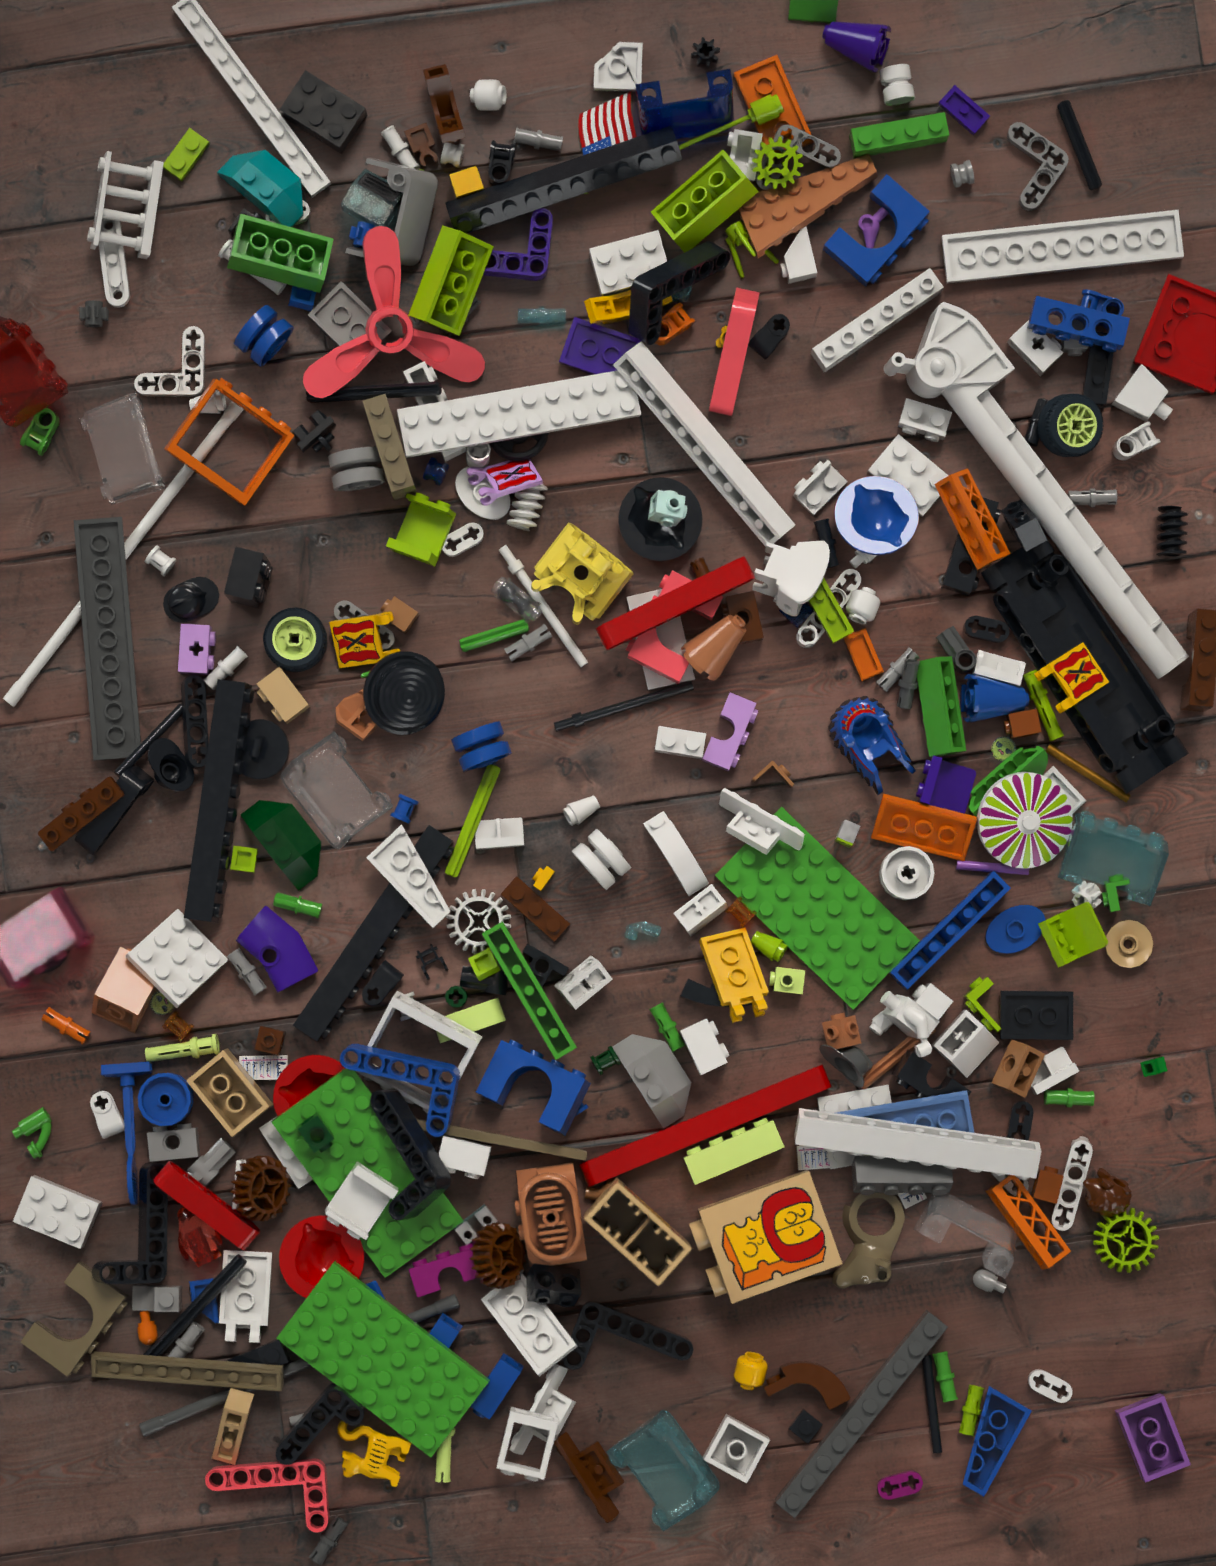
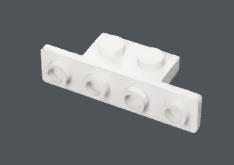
(757, 826)
(547, 1402)

